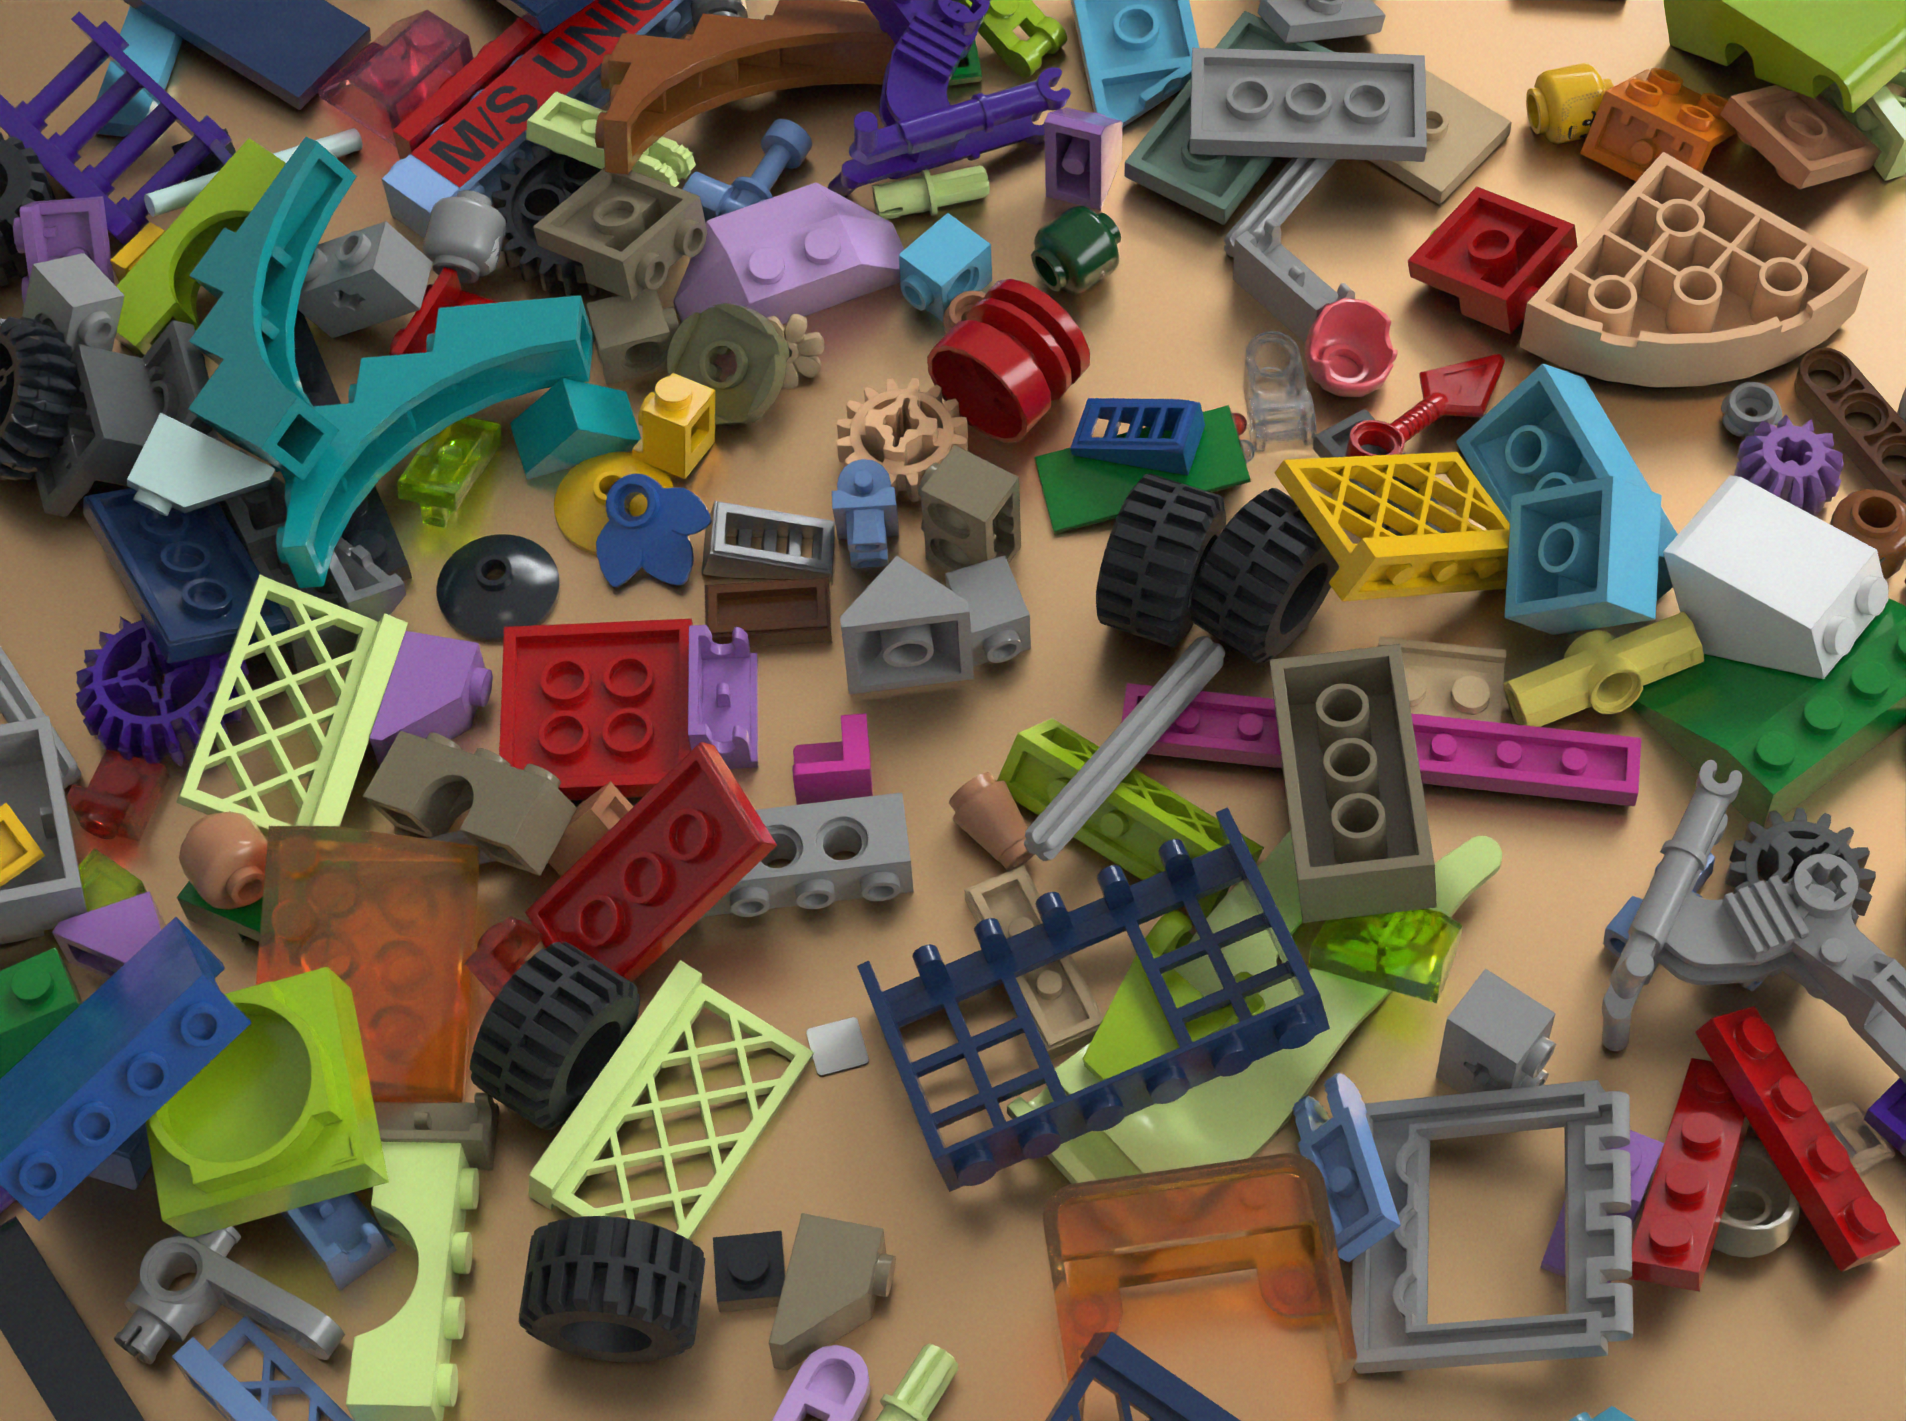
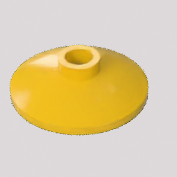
(582, 497)

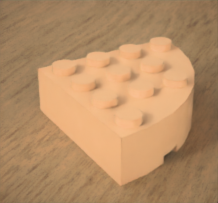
(1690, 288)

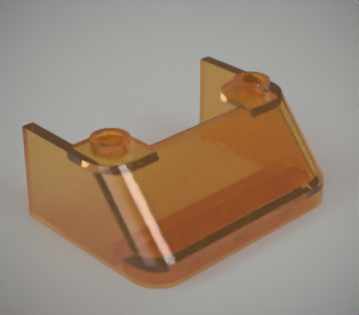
(1191, 1225)

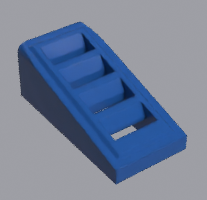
(1155, 453)

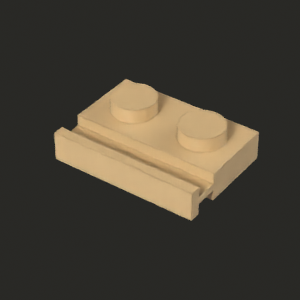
(1452, 679)

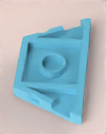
(1134, 52)

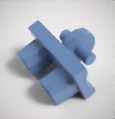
(865, 512)

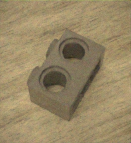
(969, 511)

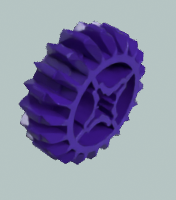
(124, 693)

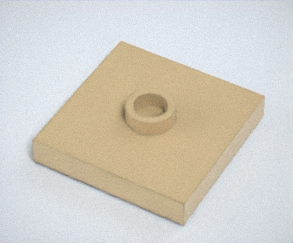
(1458, 140)

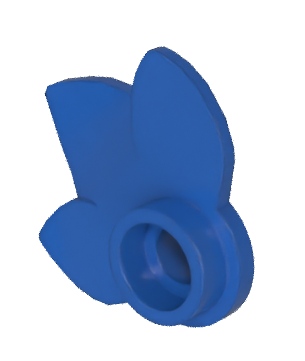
(656, 538)

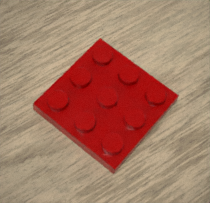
(597, 702)

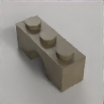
(513, 811)

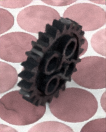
(526, 201)

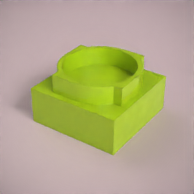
(273, 1115)

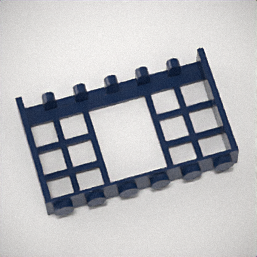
(1061, 935)

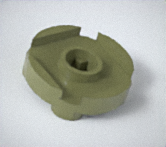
(758, 354)

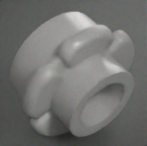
(1753, 399)

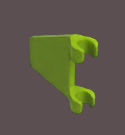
(1135, 1023)

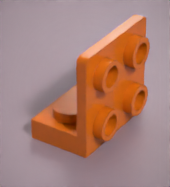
(1652, 117)

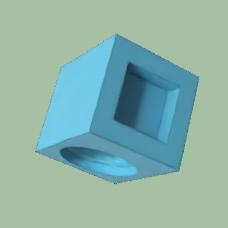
(943, 265)

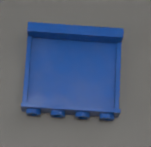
(111, 1066)

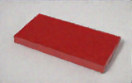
(657, 868)

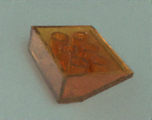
(393, 926)

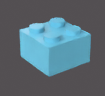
(1583, 556)

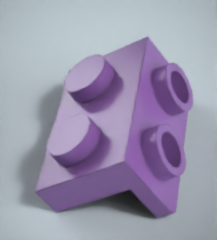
(61, 230)

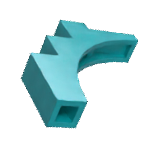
(250, 330)
(404, 399)

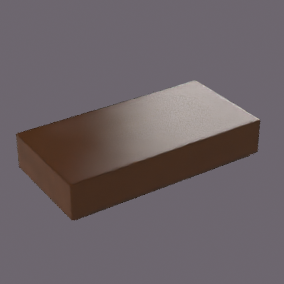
(770, 611)

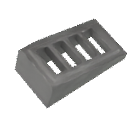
(749, 522)

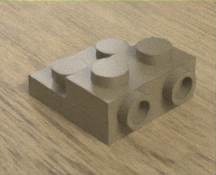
(625, 230)

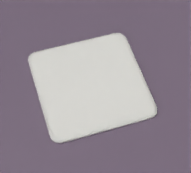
(837, 1046)

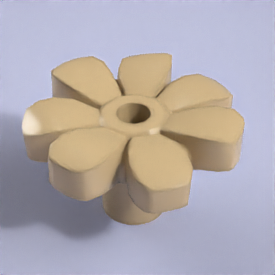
(802, 349)

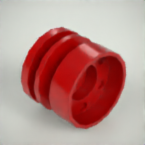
(1009, 360)

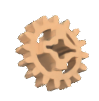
(901, 432)

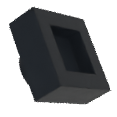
(749, 1270)

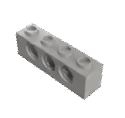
(809, 838)

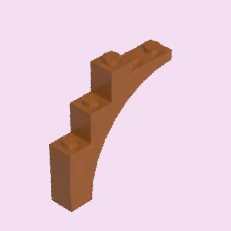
(730, 58)

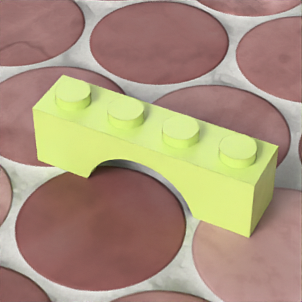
(405, 1364)

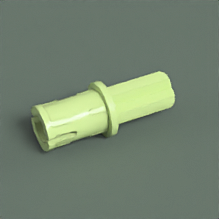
(929, 191)
(920, 1386)

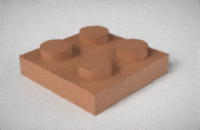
(1800, 135)

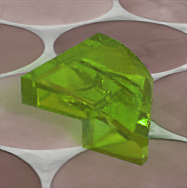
(1393, 950)

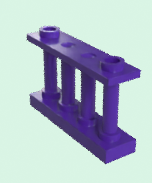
(61, 152)

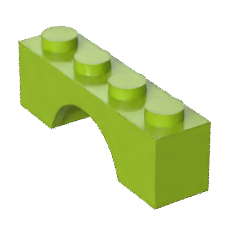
(160, 282)

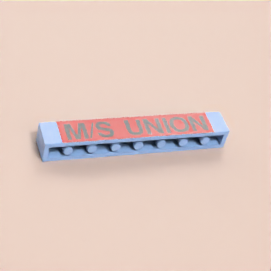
(492, 127)

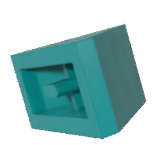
(573, 425)

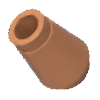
(992, 819)

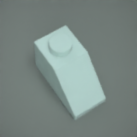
(191, 469)

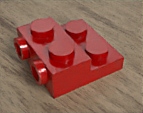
(1493, 256)

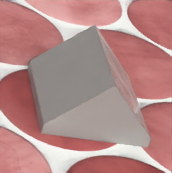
(906, 632)

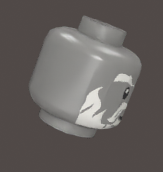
(465, 235)

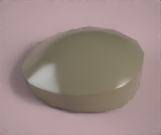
(1758, 1207)

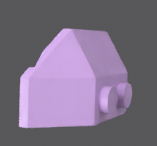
(791, 256)

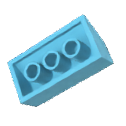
(1549, 437)

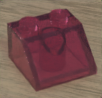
(398, 72)

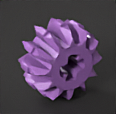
(1792, 463)

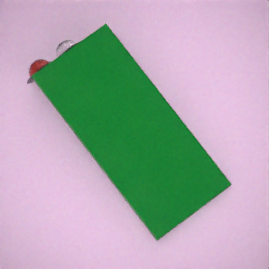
(1093, 490)

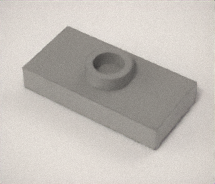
(1321, 19)

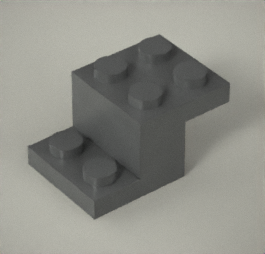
(117, 410)

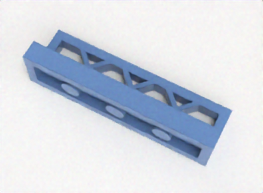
(236, 1399)

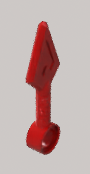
(1447, 391)

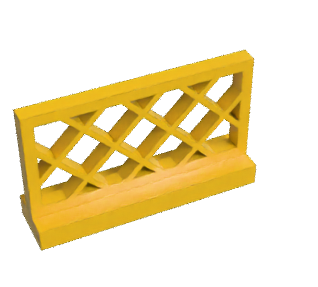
(1421, 558)

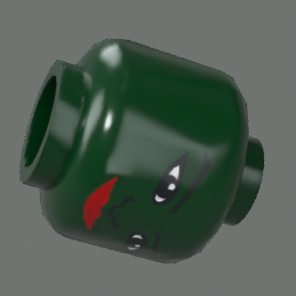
(1076, 250)

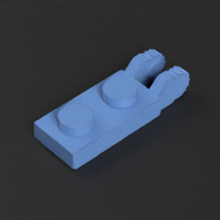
(1349, 1164)

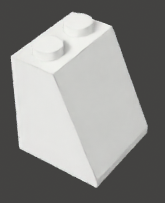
(1773, 581)

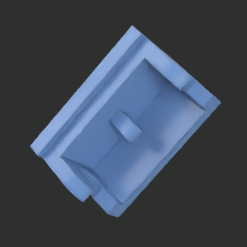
(341, 1237)

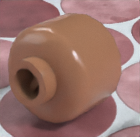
(225, 857)

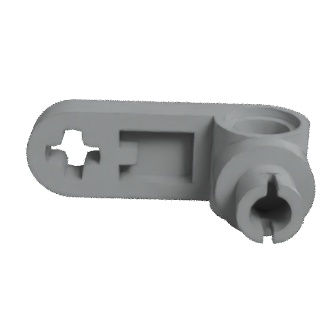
(217, 1282)

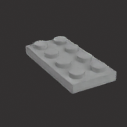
(1308, 104)

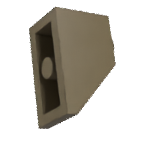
(828, 1286)

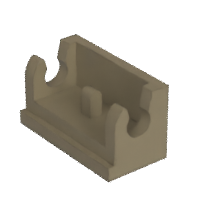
(463, 1123)

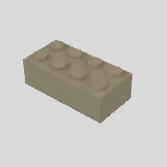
(1353, 784)

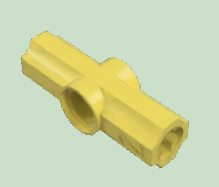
(1604, 671)

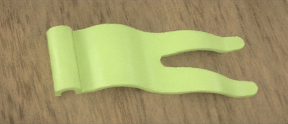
(1245, 1111)

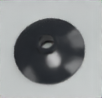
(485, 606)

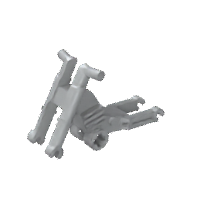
(1757, 934)

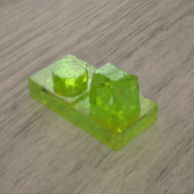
(449, 467)

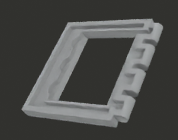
(1392, 1274)

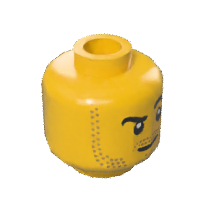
(1565, 102)

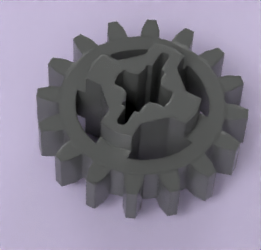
(1786, 844)

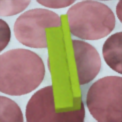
(1132, 818)

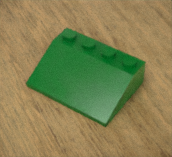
(1783, 726)

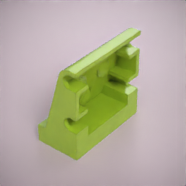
(1799, 41)

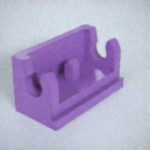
(723, 696)

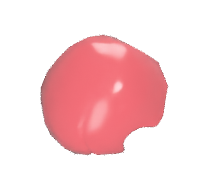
(1350, 348)

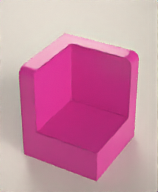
(835, 768)

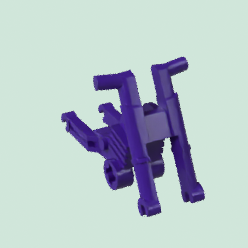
(914, 107)

